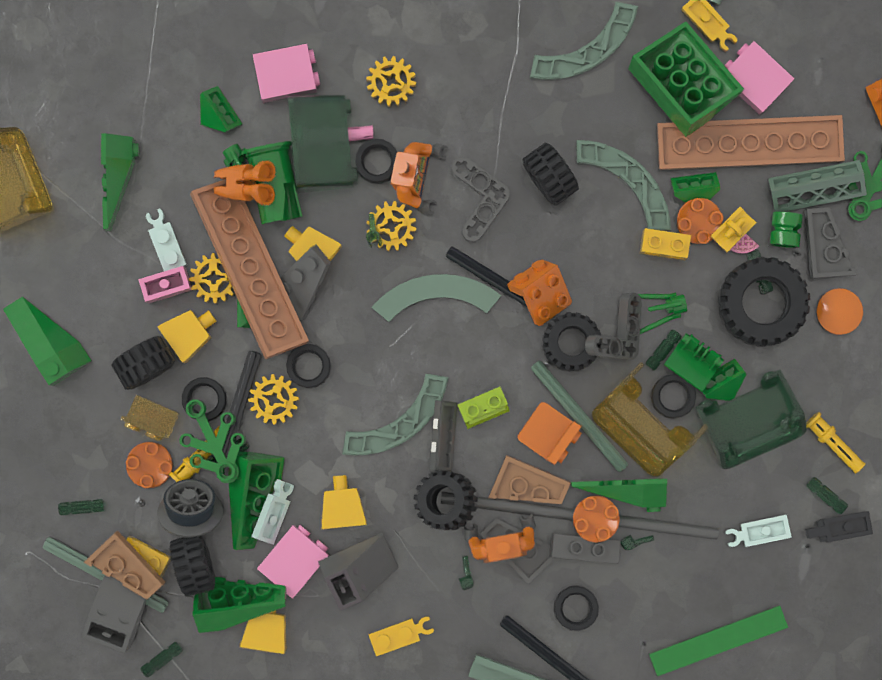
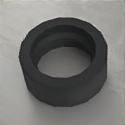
(363, 149)
(290, 365)
(655, 396)
(222, 398)
(558, 606)

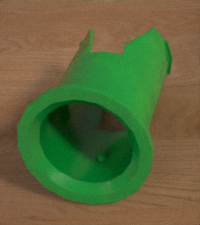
(286, 199)

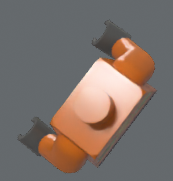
(410, 174)
(502, 546)

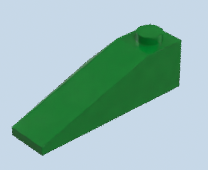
(118, 159)
(48, 344)
(249, 492)
(641, 493)
(235, 603)

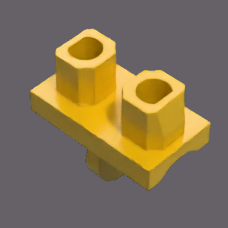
(733, 229)

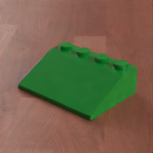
(685, 78)

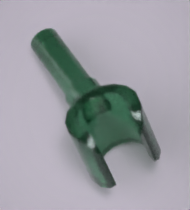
(373, 234)
(628, 542)
(467, 581)

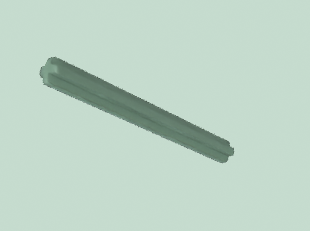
(579, 416)
(78, 559)

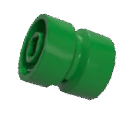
(786, 229)

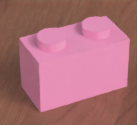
(165, 284)

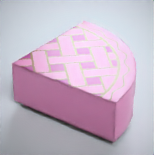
(744, 245)

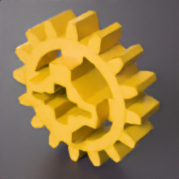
(386, 90)
(402, 223)
(202, 279)
(277, 388)

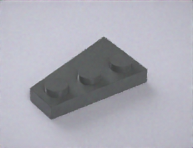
(304, 279)

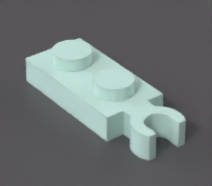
(165, 243)
(273, 513)
(761, 531)

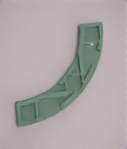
(591, 54)
(633, 175)
(435, 287)
(404, 427)

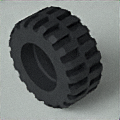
(794, 291)

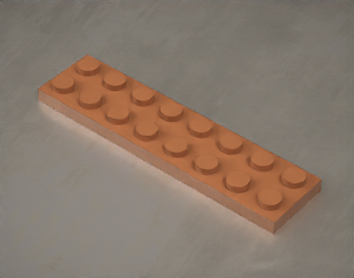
(752, 143)
(250, 271)

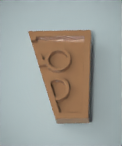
(528, 483)
(125, 564)

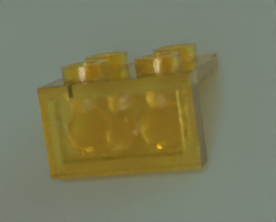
(150, 417)

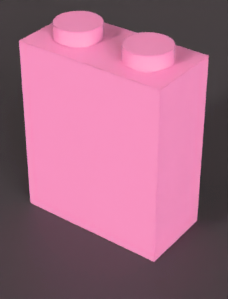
(286, 73)
(759, 76)
(294, 560)

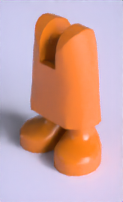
(242, 182)

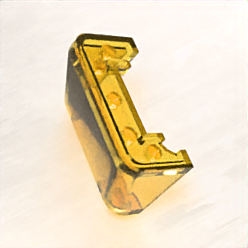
(21, 184)

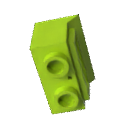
(483, 407)

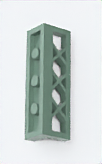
(817, 182)
(489, 669)

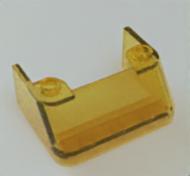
(639, 430)

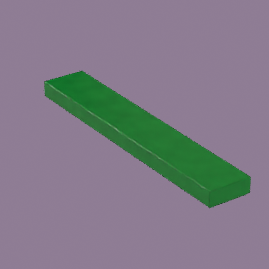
(718, 640)

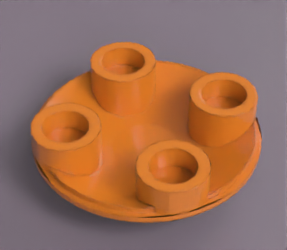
(699, 219)
(839, 311)
(149, 465)
(596, 519)

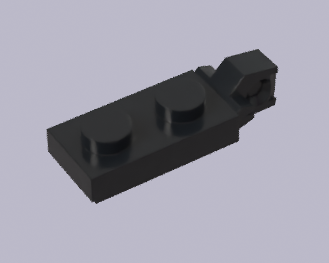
(842, 527)

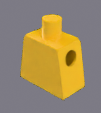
(309, 238)
(187, 333)
(342, 506)
(266, 633)

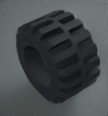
(550, 174)
(551, 338)
(143, 362)
(428, 495)
(192, 565)

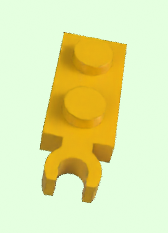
(709, 22)
(398, 635)

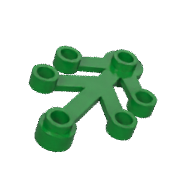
(873, 185)
(214, 444)

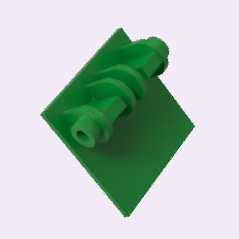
(694, 362)

